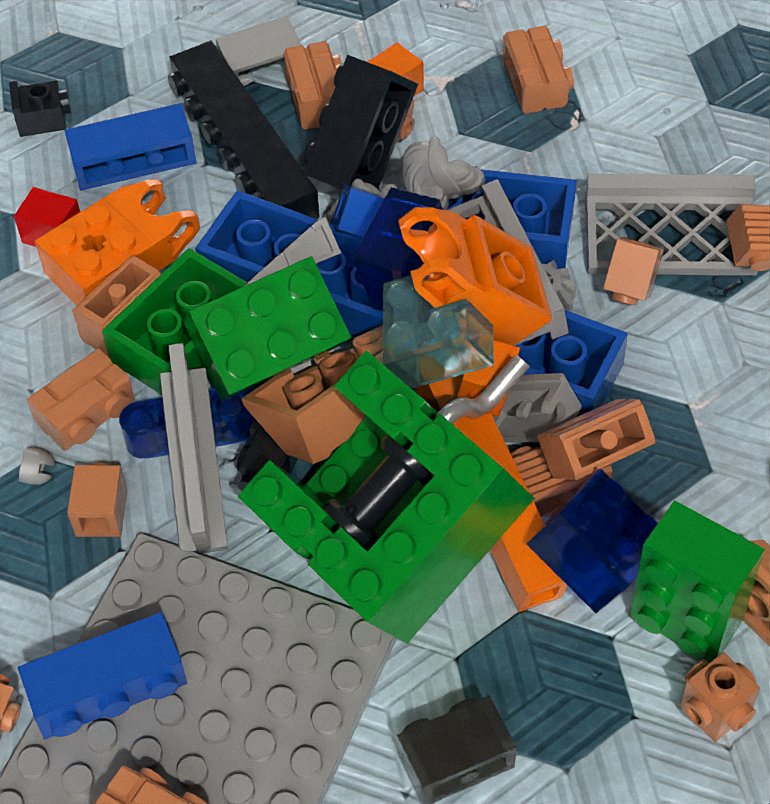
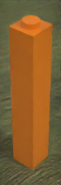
(523, 571)

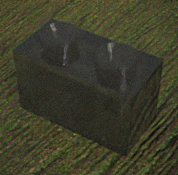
(456, 749)

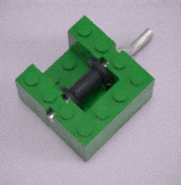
(399, 502)

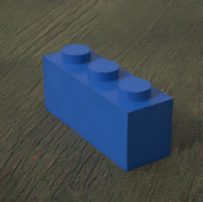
(130, 146)
(102, 676)

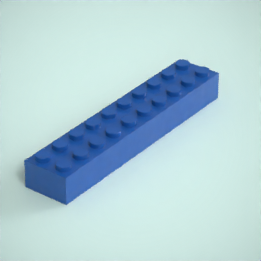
(256, 231)

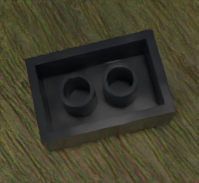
(359, 124)

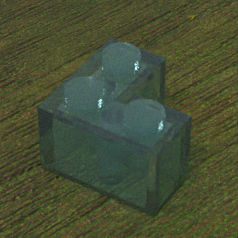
(431, 342)

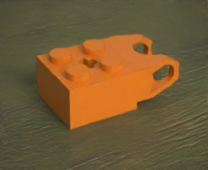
(107, 233)
(480, 265)

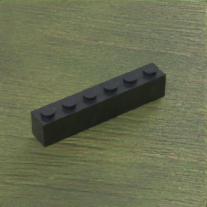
(240, 130)

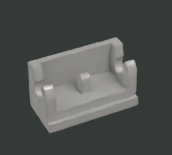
(257, 44)
(536, 406)

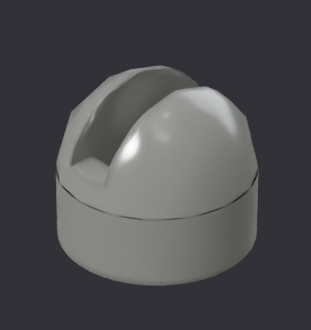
(33, 466)

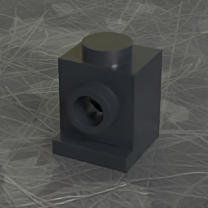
(39, 107)
(260, 451)

